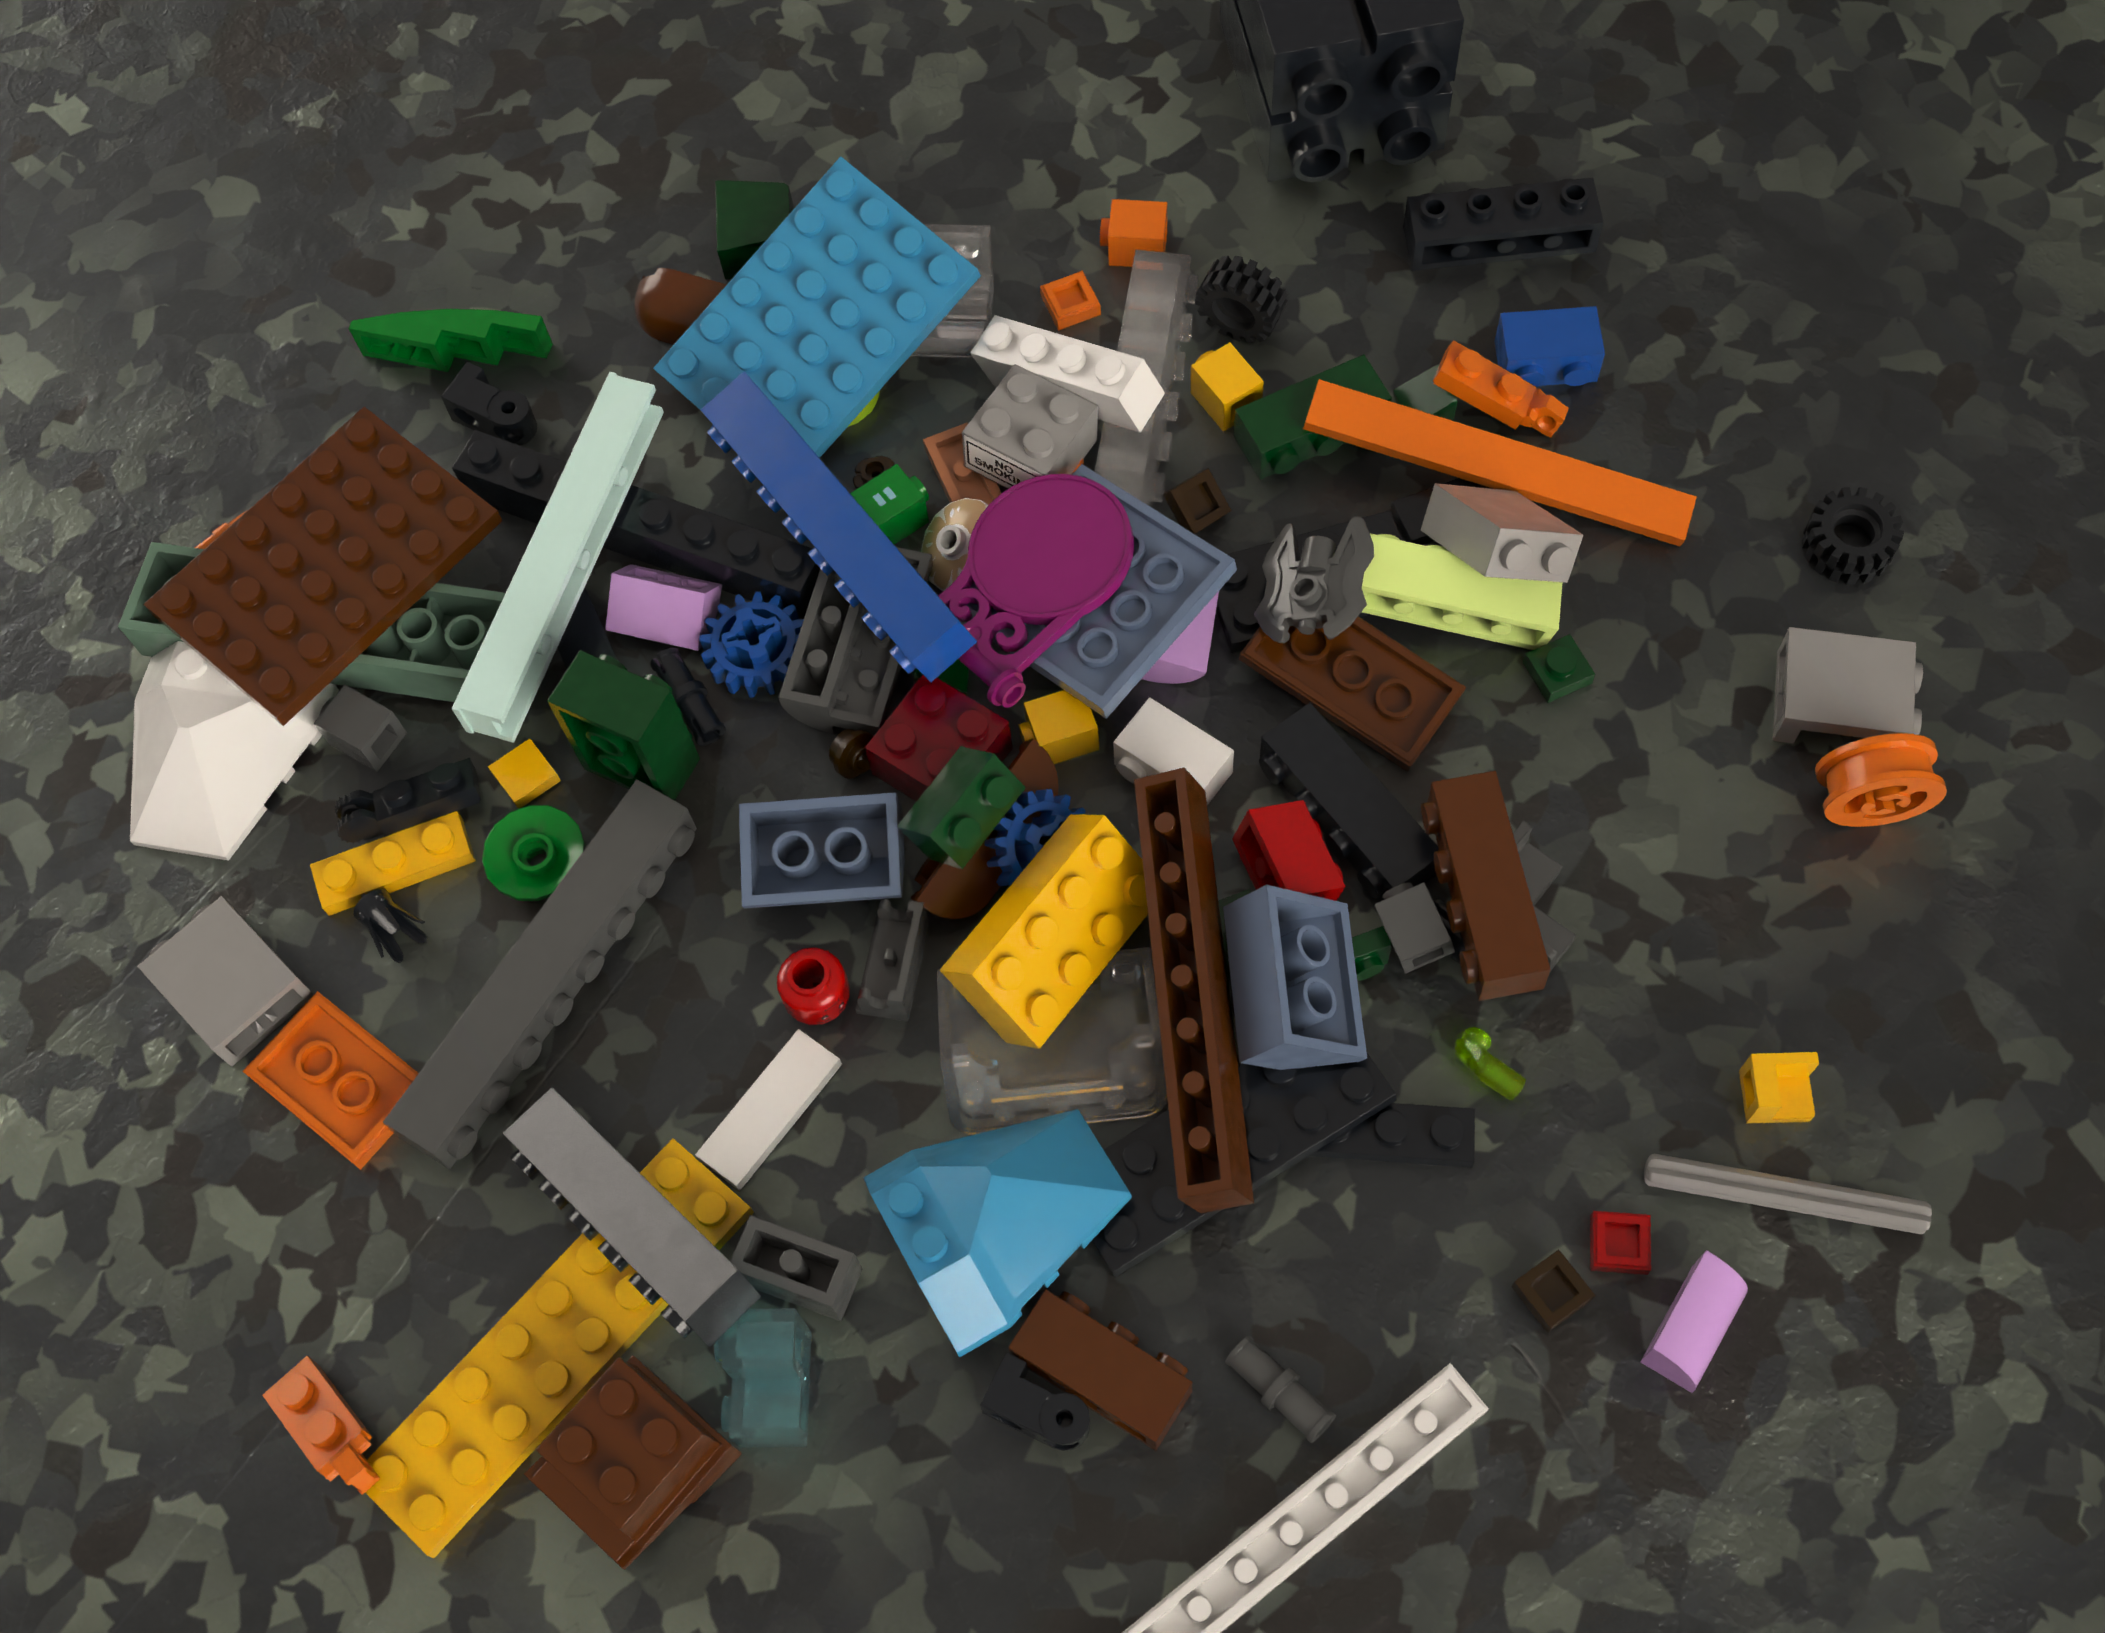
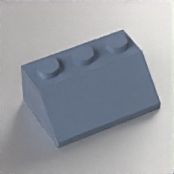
(821, 850)
(1293, 980)

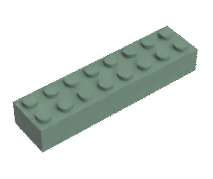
(417, 656)

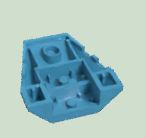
(996, 1217)

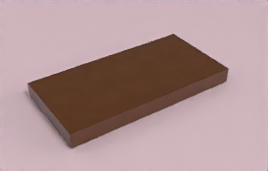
(1361, 685)

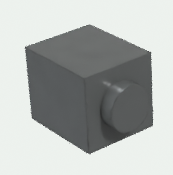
(360, 727)
(1414, 926)

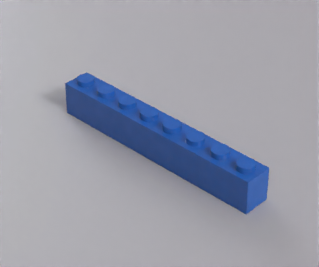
(839, 528)

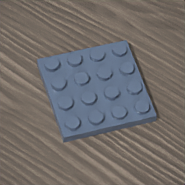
(1123, 638)

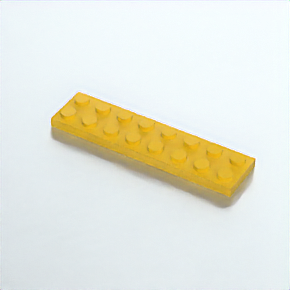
(532, 1368)

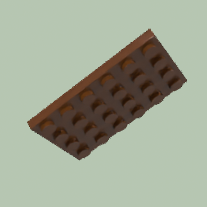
(323, 564)

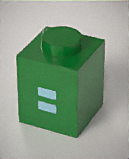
(894, 502)

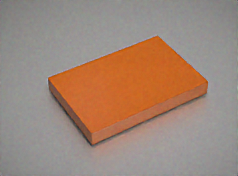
(334, 1078)

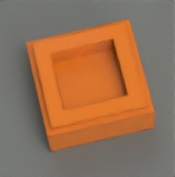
(1070, 300)

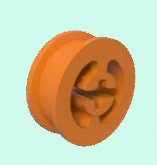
(1880, 780)

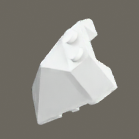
(207, 756)

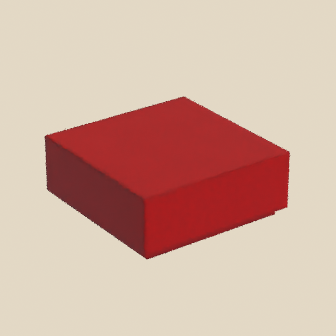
(1620, 1242)

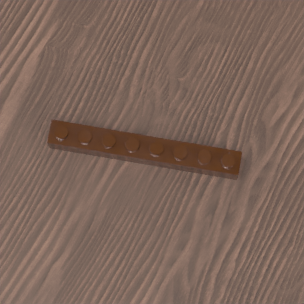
(1192, 994)

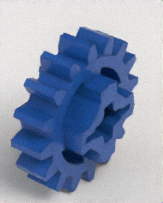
(731, 641)
(1020, 842)

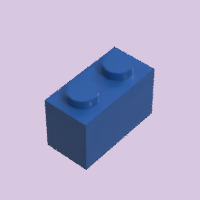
(1551, 345)

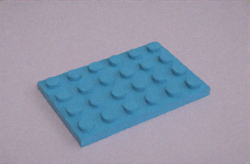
(824, 308)

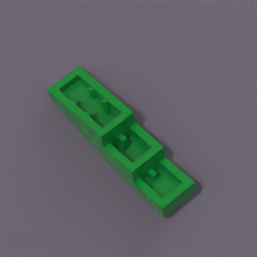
(439, 335)

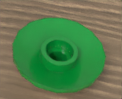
(522, 837)

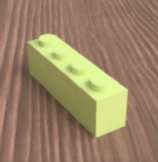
(1447, 594)

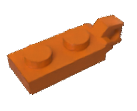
(1498, 391)
(323, 1424)

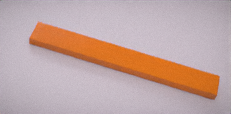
(1500, 463)

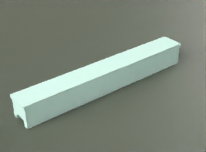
(558, 560)

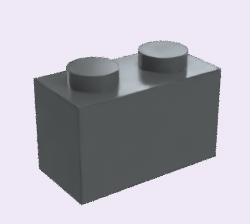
(797, 1267)

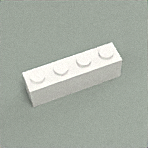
(1111, 379)

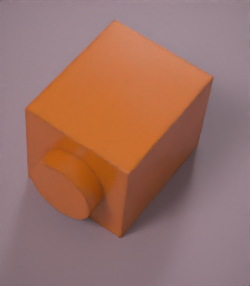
(1134, 227)

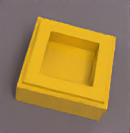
(524, 773)

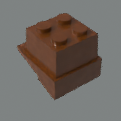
(629, 1460)

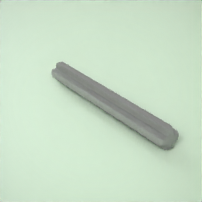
(1788, 1193)

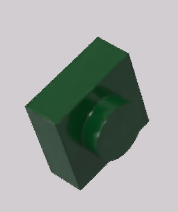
(1558, 668)

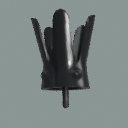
(383, 918)

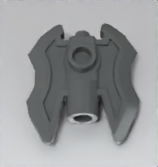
(1319, 586)

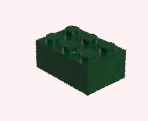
(624, 725)

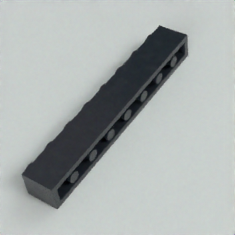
(649, 526)

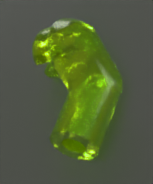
(1488, 1069)

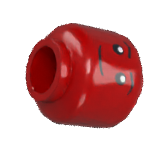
(813, 986)

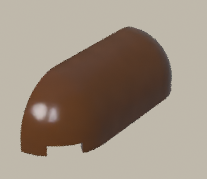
(671, 302)
(965, 891)

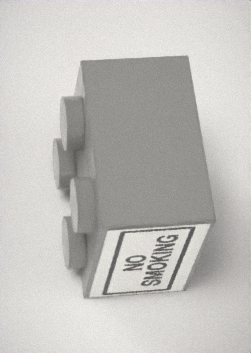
(1029, 430)

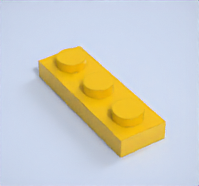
(392, 862)

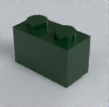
(961, 807)

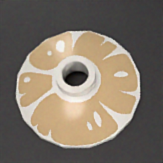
(951, 522)

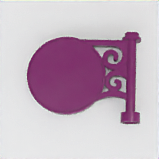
(1038, 559)

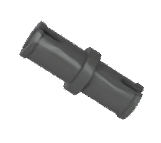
(1280, 1389)

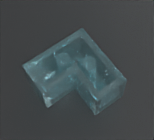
(770, 1374)

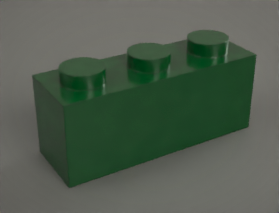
(1272, 426)

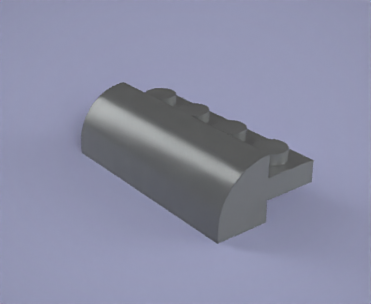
(839, 666)

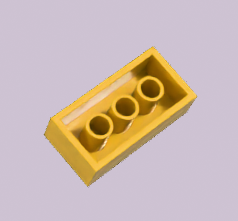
(1052, 931)

